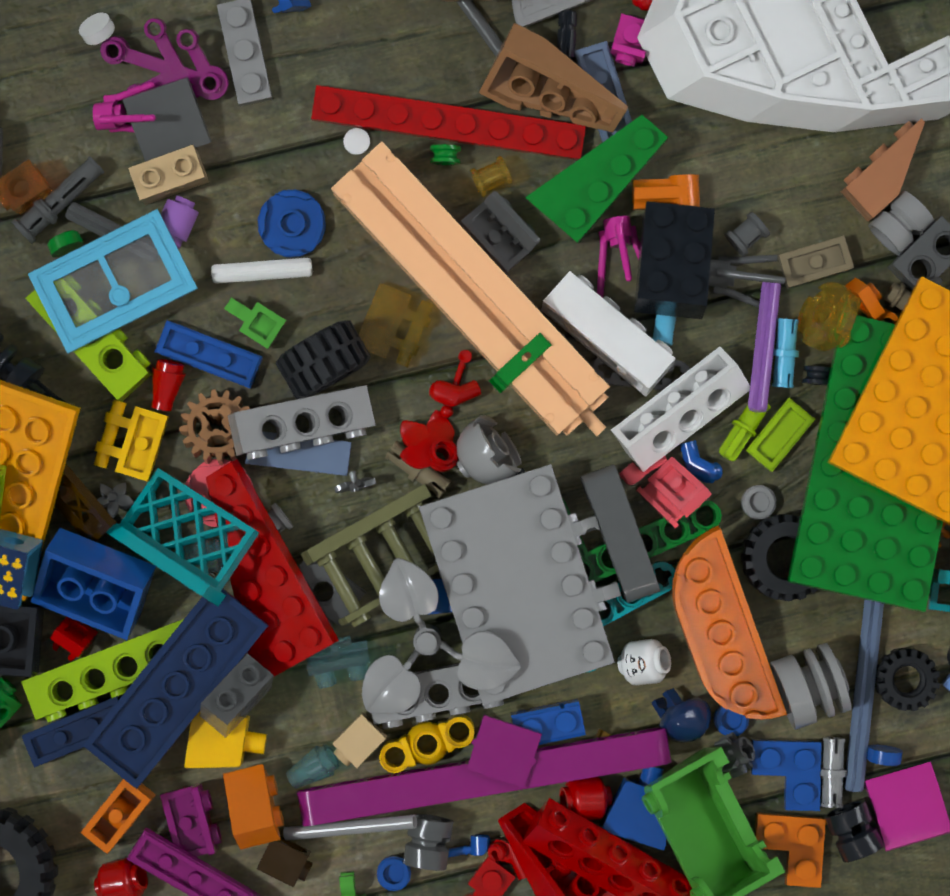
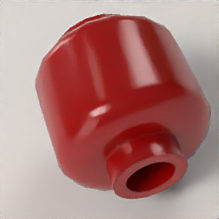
(586, 797)
(120, 879)

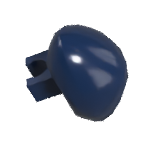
(682, 720)

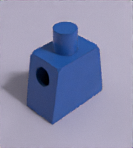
(629, 816)

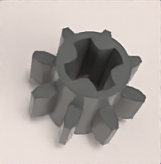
(738, 752)

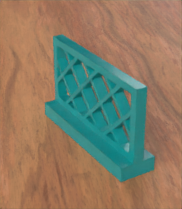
(175, 563)

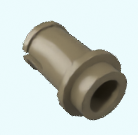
(897, 296)

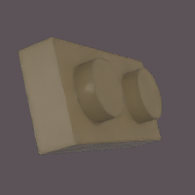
(815, 261)

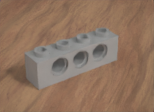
(351, 403)
(426, 708)

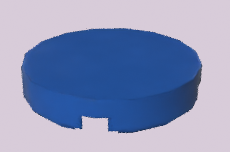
(291, 223)

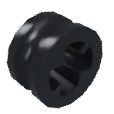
(816, 375)

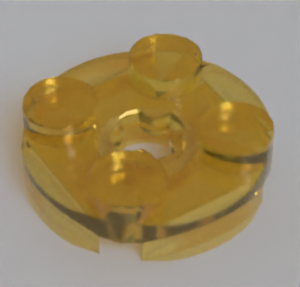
(835, 330)

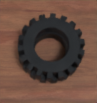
(323, 359)
(755, 558)

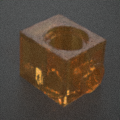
(37, 187)

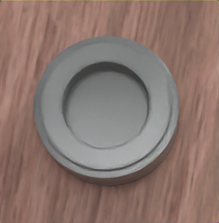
(758, 502)

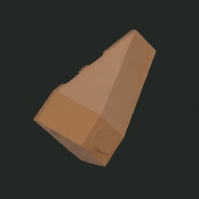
(542, 78)

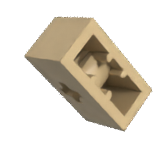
(168, 175)

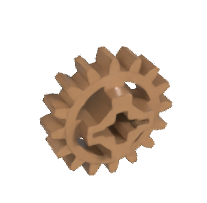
(207, 437)

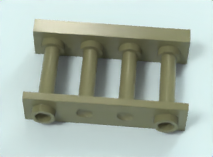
(354, 539)

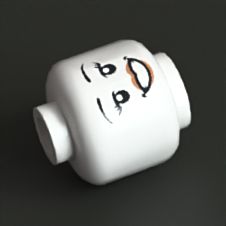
(644, 662)

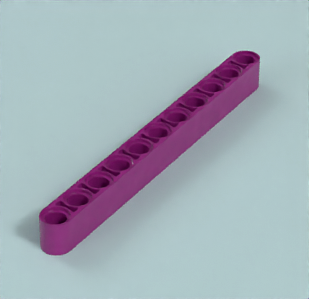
(455, 783)

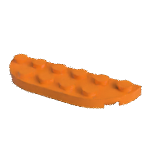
(723, 630)

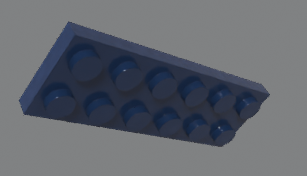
(173, 687)

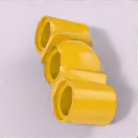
(415, 755)

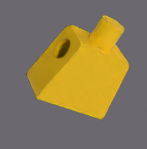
(212, 750)

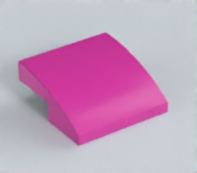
(908, 806)

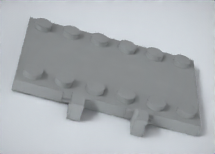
(519, 574)

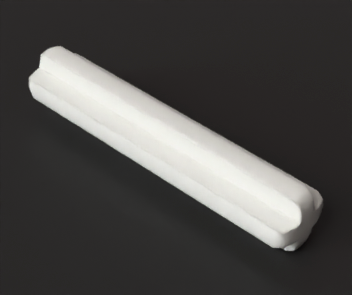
(261, 270)

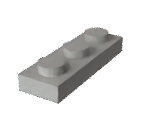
(244, 52)

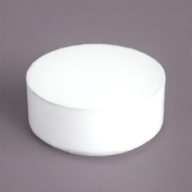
(96, 29)

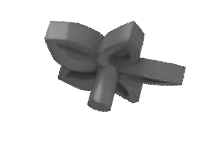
(355, 484)
(115, 498)

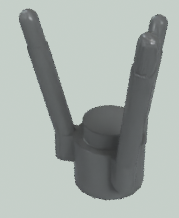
(724, 274)

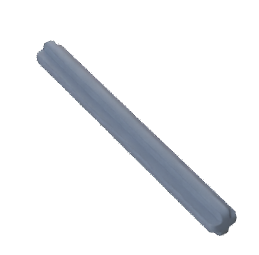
(863, 696)

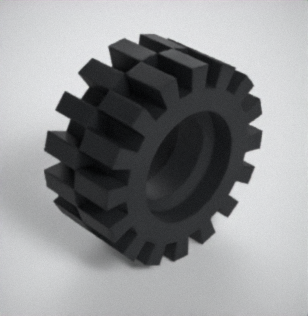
(927, 684)

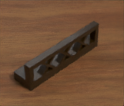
(82, 508)

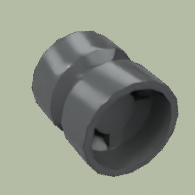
(428, 842)

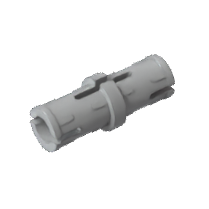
(833, 772)

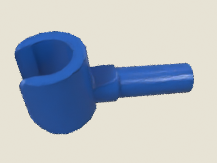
(478, 847)

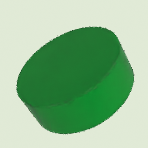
(65, 243)

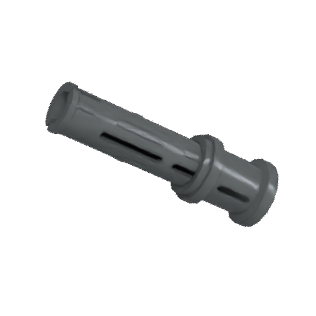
(46, 210)

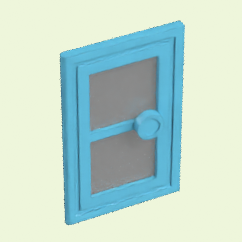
(112, 281)

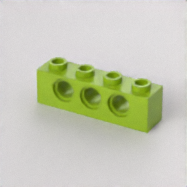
(119, 381)

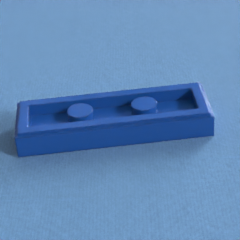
(208, 354)

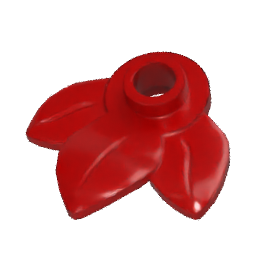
(426, 440)

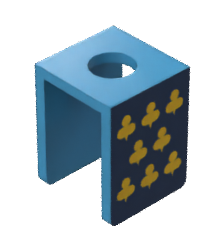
(18, 567)

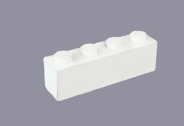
(608, 333)

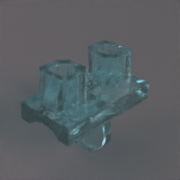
(339, 656)

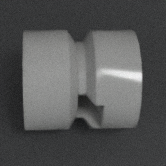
(896, 227)

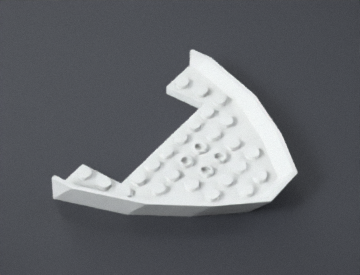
(791, 64)

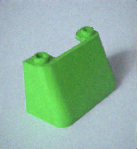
(709, 827)

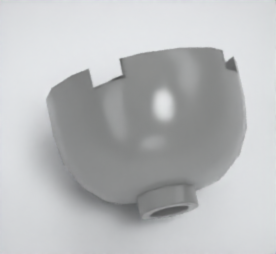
(485, 453)

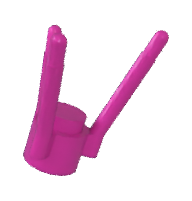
(113, 116)
(619, 233)

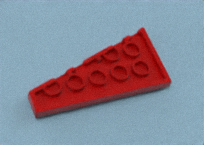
(269, 579)

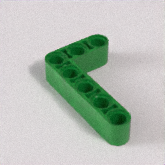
(659, 541)

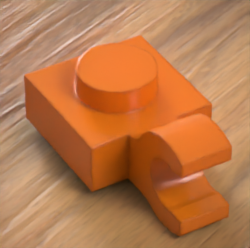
(870, 300)

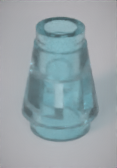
(314, 766)

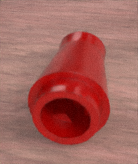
(166, 380)

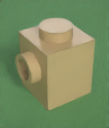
(358, 741)

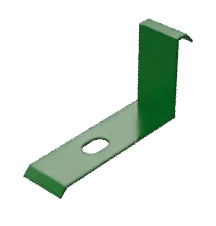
(516, 366)

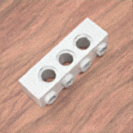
(681, 409)

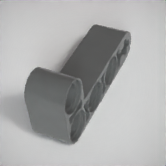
(620, 533)

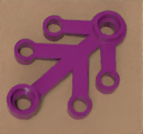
(171, 66)

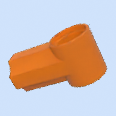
(675, 190)

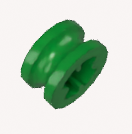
(445, 154)

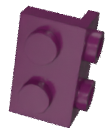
(190, 819)

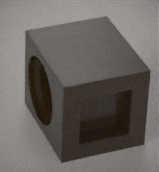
(285, 862)

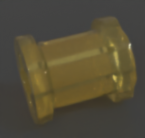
(491, 176)

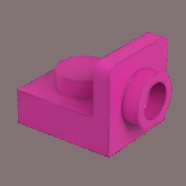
(625, 44)

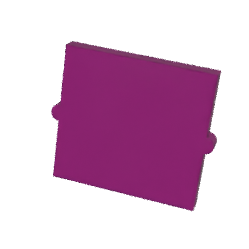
(504, 751)

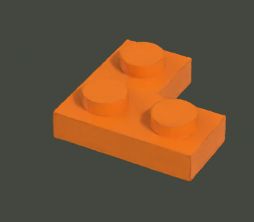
(802, 840)

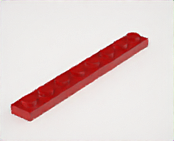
(448, 123)

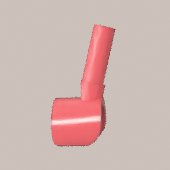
(633, 474)

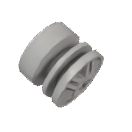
(811, 685)

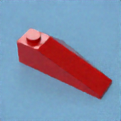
(543, 873)

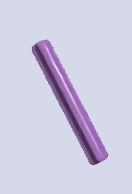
(764, 347)

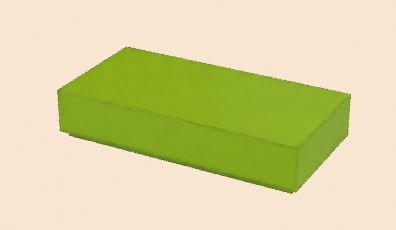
(780, 434)

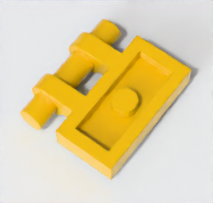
(140, 444)

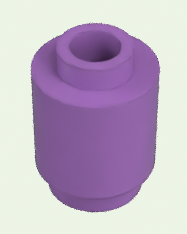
(179, 218)

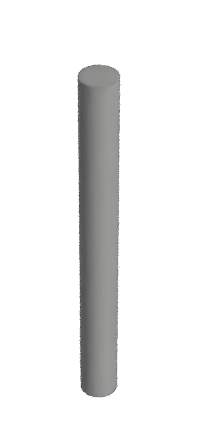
(350, 827)

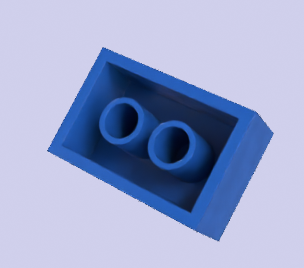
(93, 583)

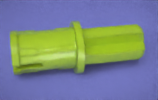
(742, 431)

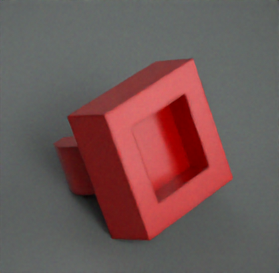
(73, 637)

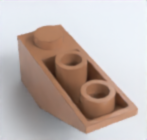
(882, 180)

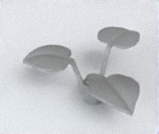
(389, 684)

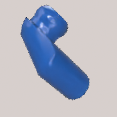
(700, 468)

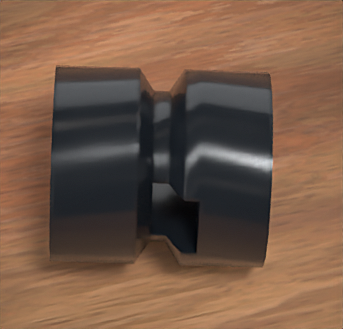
(858, 842)

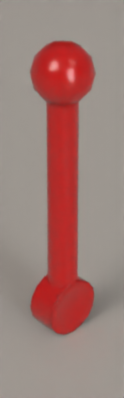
(464, 357)

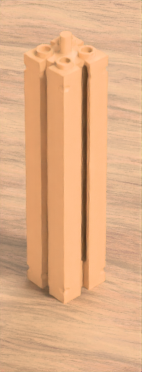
(470, 289)

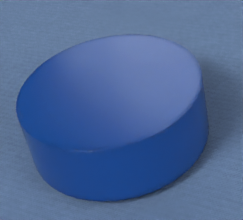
(729, 721)
(884, 755)
(393, 873)

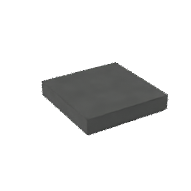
(177, 119)

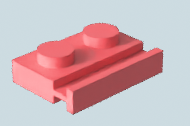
(674, 492)

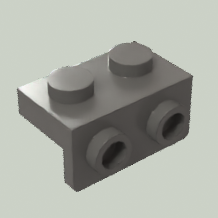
(500, 232)

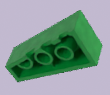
(594, 182)

